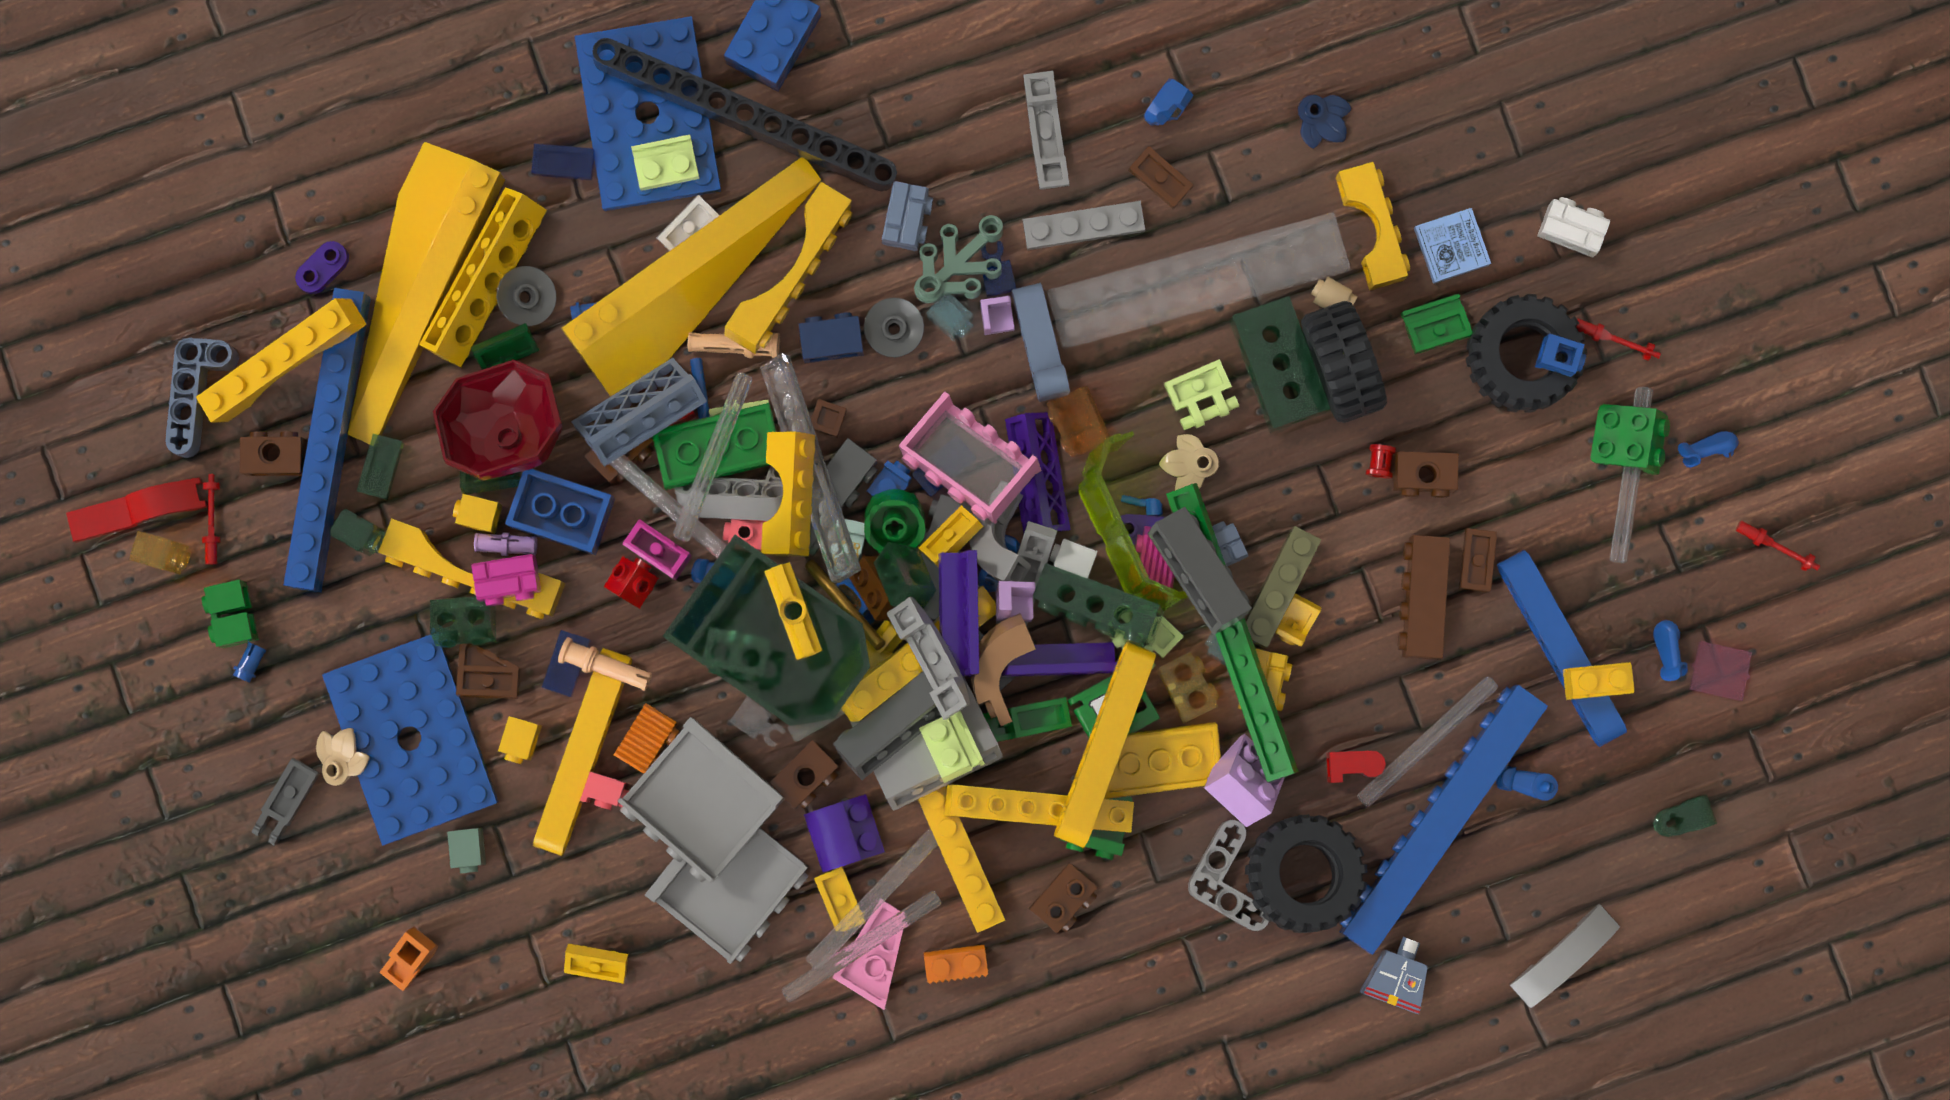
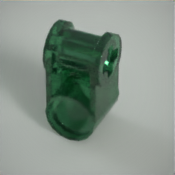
(1688, 817)

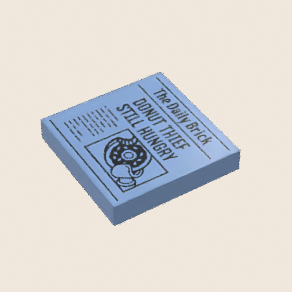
(1452, 245)

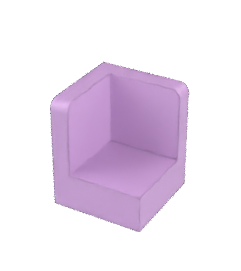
(997, 315)
(1013, 599)

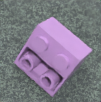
(1241, 783)

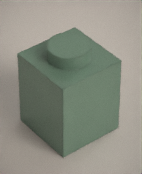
(466, 849)

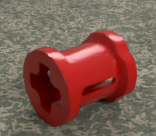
(1380, 461)

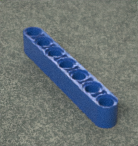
(1558, 642)

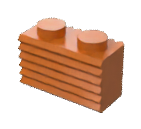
(647, 738)
(955, 963)

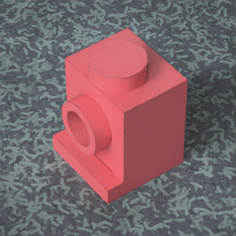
(755, 526)
(604, 790)

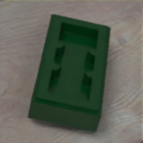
(505, 347)

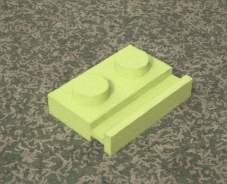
(665, 162)
(951, 746)

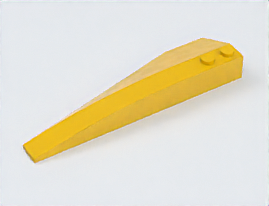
(428, 242)
(658, 307)

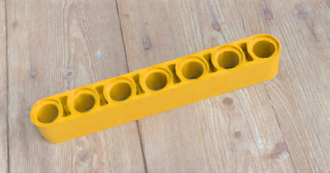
(1105, 744)
(579, 759)

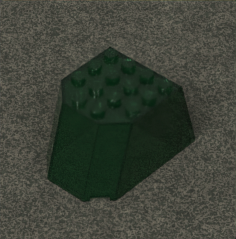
(739, 600)

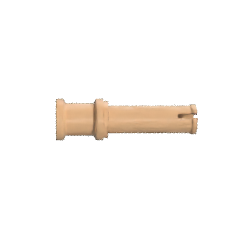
(721, 344)
(591, 660)

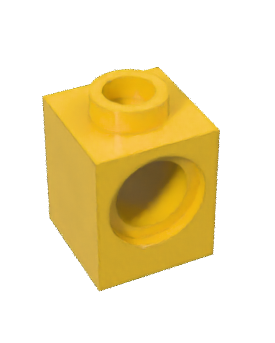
(477, 513)
(519, 740)

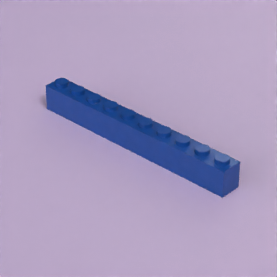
(325, 455)
(1443, 818)

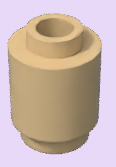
(1331, 292)

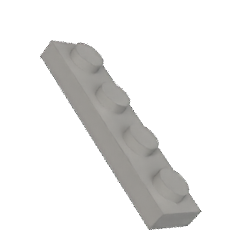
(1083, 225)

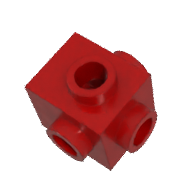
(631, 581)

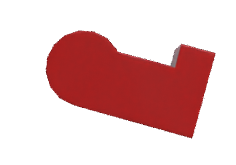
(1353, 762)

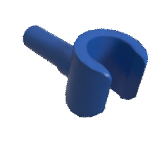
(1152, 505)

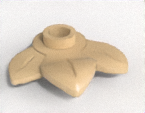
(1185, 462)
(340, 752)

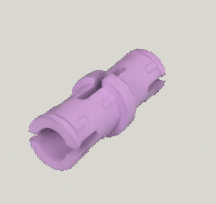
(505, 544)

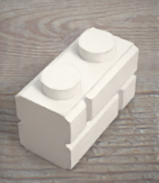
(1574, 227)

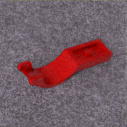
(134, 509)

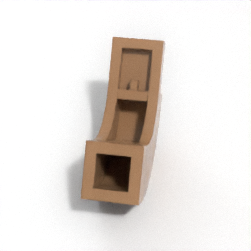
(996, 649)

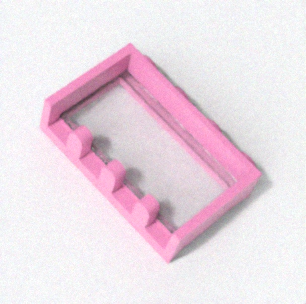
(968, 459)

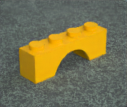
(1362, 190)
(789, 528)

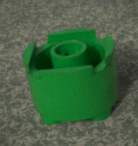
(890, 506)

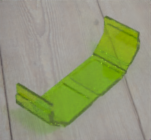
(1114, 533)

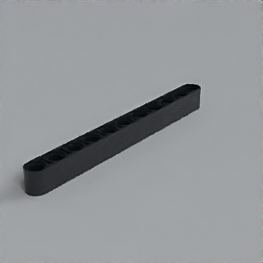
(733, 104)

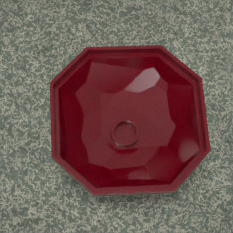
(498, 420)

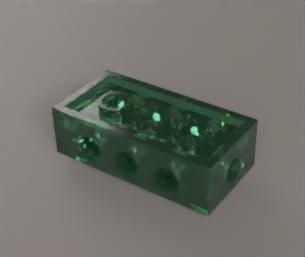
(1293, 350)
(1056, 583)

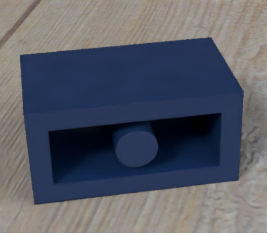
(830, 338)

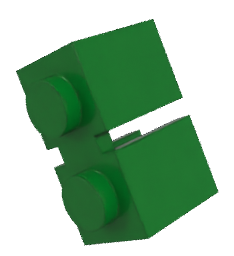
(226, 599)

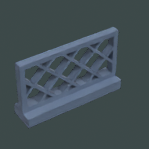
(639, 423)

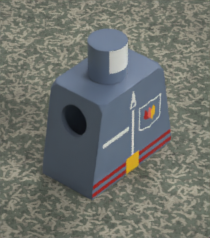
(1398, 977)

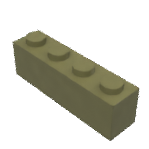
(1280, 585)

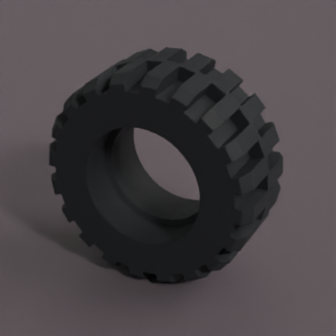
(1486, 360)
(1344, 361)
(1344, 863)

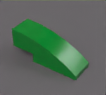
(1032, 719)

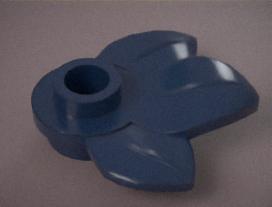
(1326, 123)

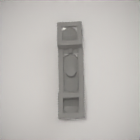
(1045, 130)
(933, 656)
(1565, 957)

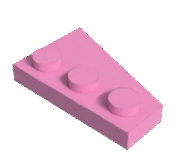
(873, 972)

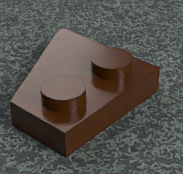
(485, 674)

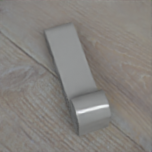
(740, 497)

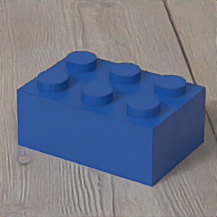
(772, 39)
(560, 511)

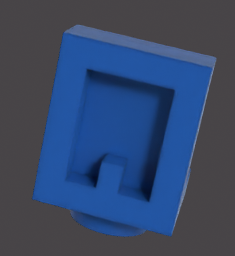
(891, 477)

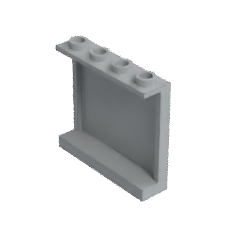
(912, 770)
(701, 801)
(738, 900)

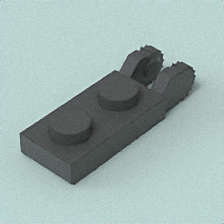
(286, 798)

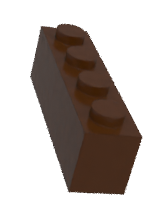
(1425, 597)

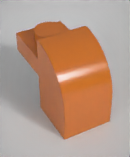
(408, 958)

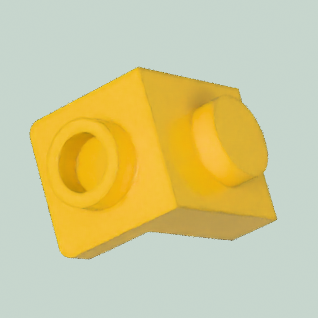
(1297, 620)

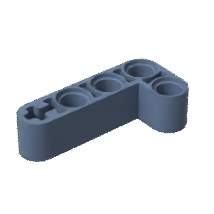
(1040, 342)
(181, 398)

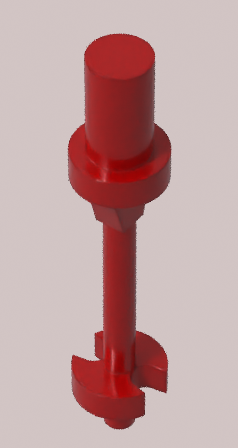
(1598, 332)
(1760, 536)
(211, 541)

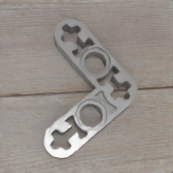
(1216, 876)

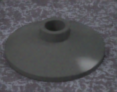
(540, 292)
(891, 312)

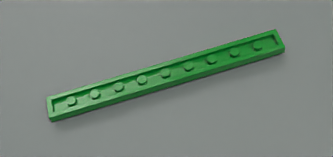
(1244, 664)

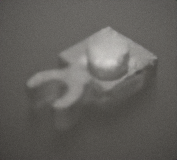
(754, 720)

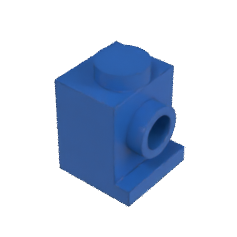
(1570, 349)

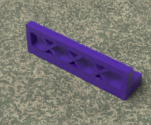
(1036, 500)
(960, 608)
(1064, 660)

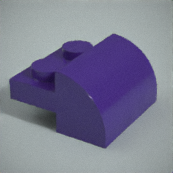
(844, 833)

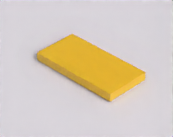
(1165, 760)

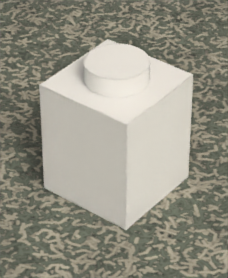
(1073, 558)

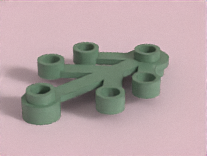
(958, 263)

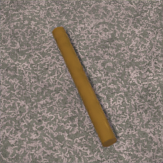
(843, 602)

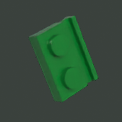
(1436, 324)

